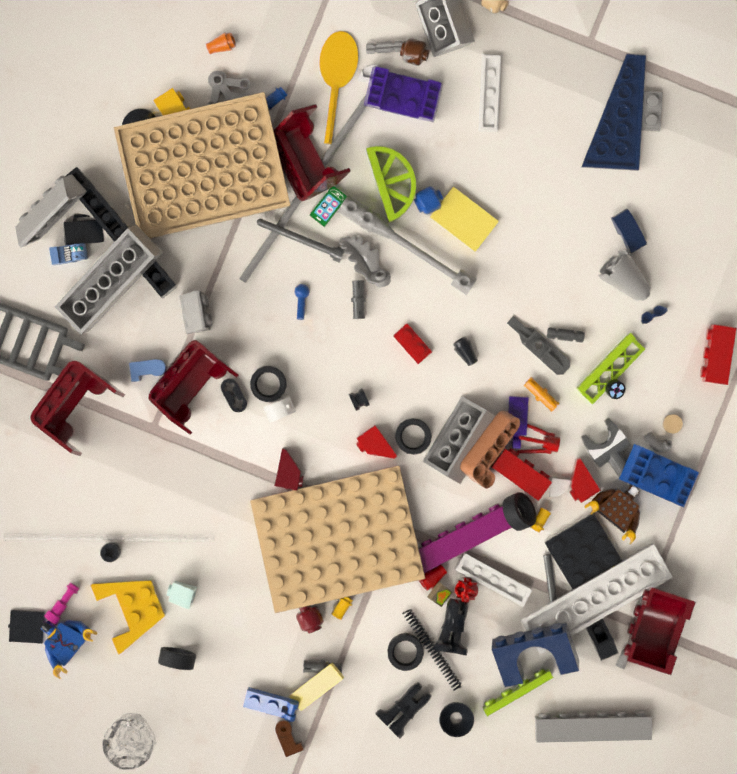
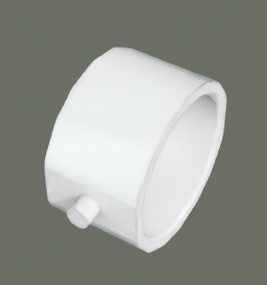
(279, 409)

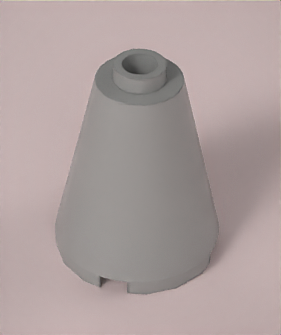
(625, 276)

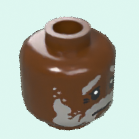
(414, 51)

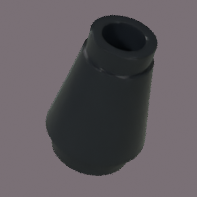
(465, 350)

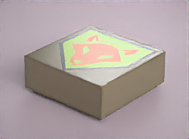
(440, 594)

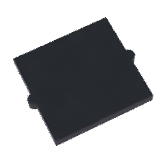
(26, 626)

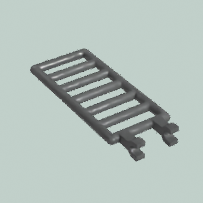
(45, 325)

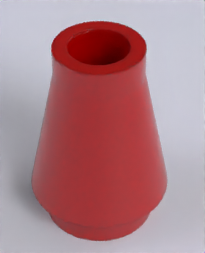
(432, 577)

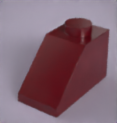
(288, 472)

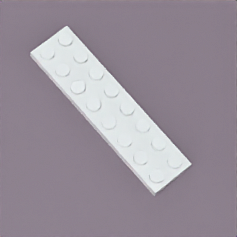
(603, 593)

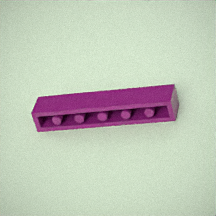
(463, 537)

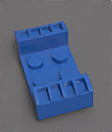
(658, 475)

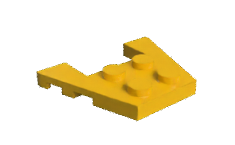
(138, 604)

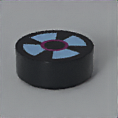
(615, 389)

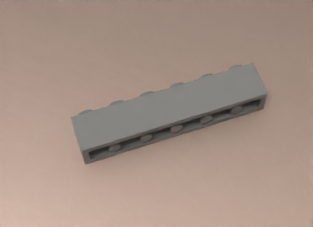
(593, 727)

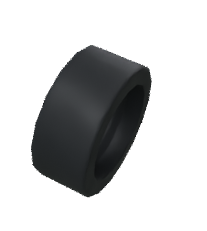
(268, 398)
(409, 450)
(512, 515)
(177, 658)
(405, 666)

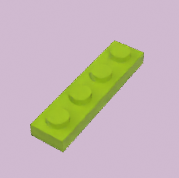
(510, 695)

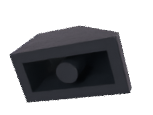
(602, 639)

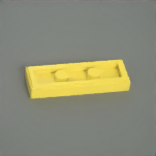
(317, 686)

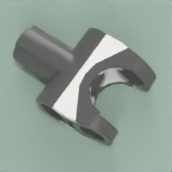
(610, 450)

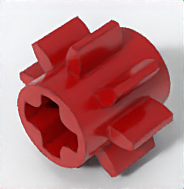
(466, 590)

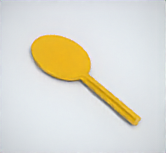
(337, 68)

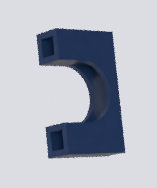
(552, 638)

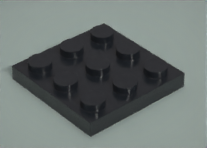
(583, 551)

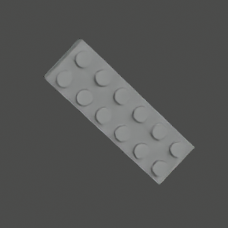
(108, 279)

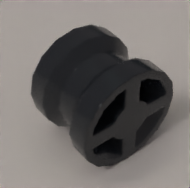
(359, 399)
(113, 550)

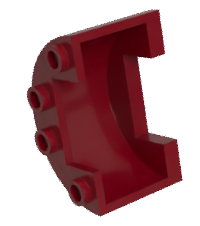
(657, 629)

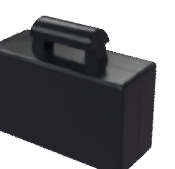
(82, 231)

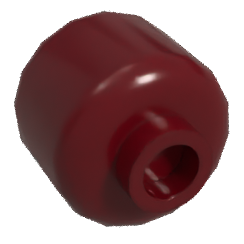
(309, 619)

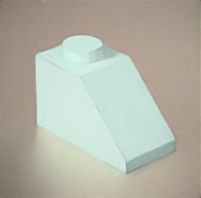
(181, 594)

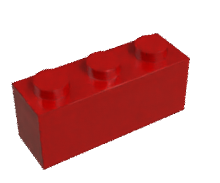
(718, 354)
(522, 473)

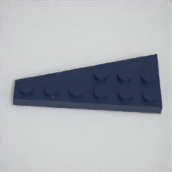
(619, 130)

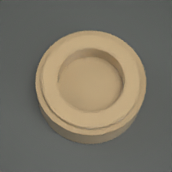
(672, 423)

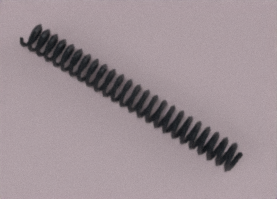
(435, 651)

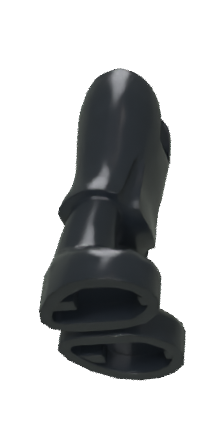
(454, 622)
(408, 706)

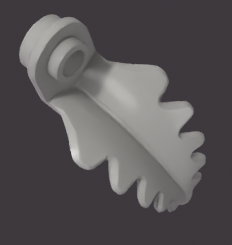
(366, 260)

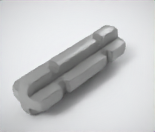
(383, 47)

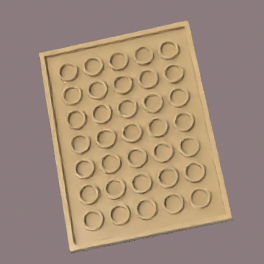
(202, 166)
(337, 539)

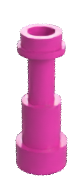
(54, 614)

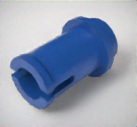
(274, 98)

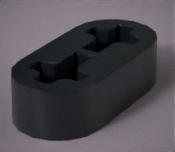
(229, 397)

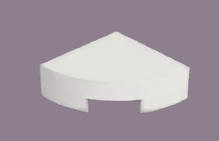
(364, 76)
(558, 486)

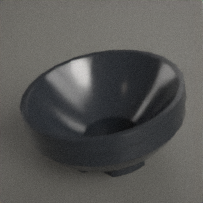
(456, 729)

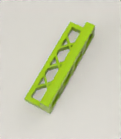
(605, 363)

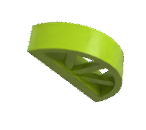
(381, 183)

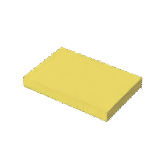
(464, 219)

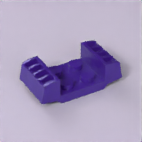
(403, 94)

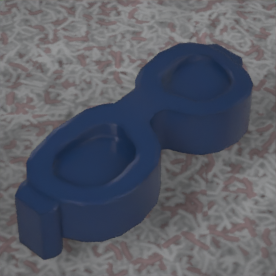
(657, 311)

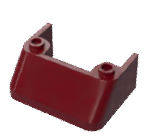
(300, 157)
(185, 380)
(62, 399)

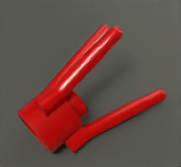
(550, 442)

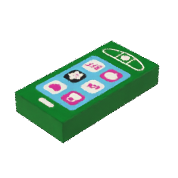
(328, 206)

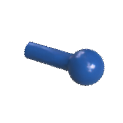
(301, 292)

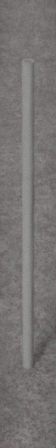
(295, 203)

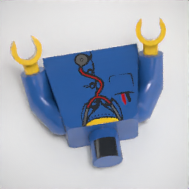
(64, 642)

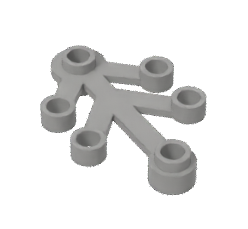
(222, 86)

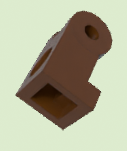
(287, 739)

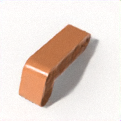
(488, 447)

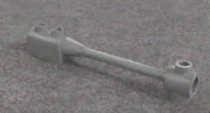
(374, 223)

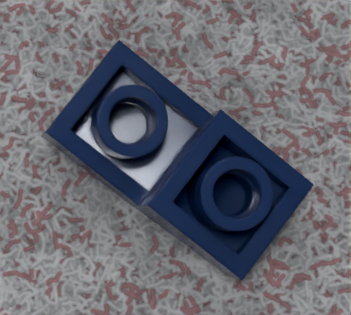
(629, 231)

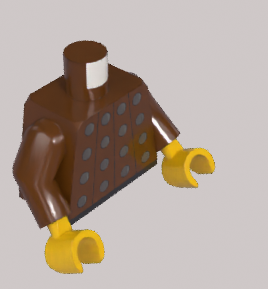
(618, 509)

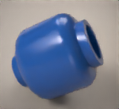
(428, 200)

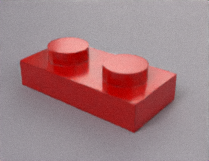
(412, 343)

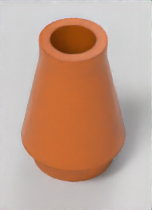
(221, 44)

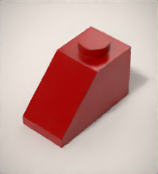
(375, 444)
(582, 483)

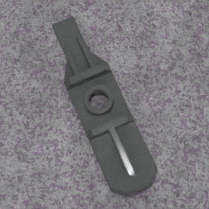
(547, 353)

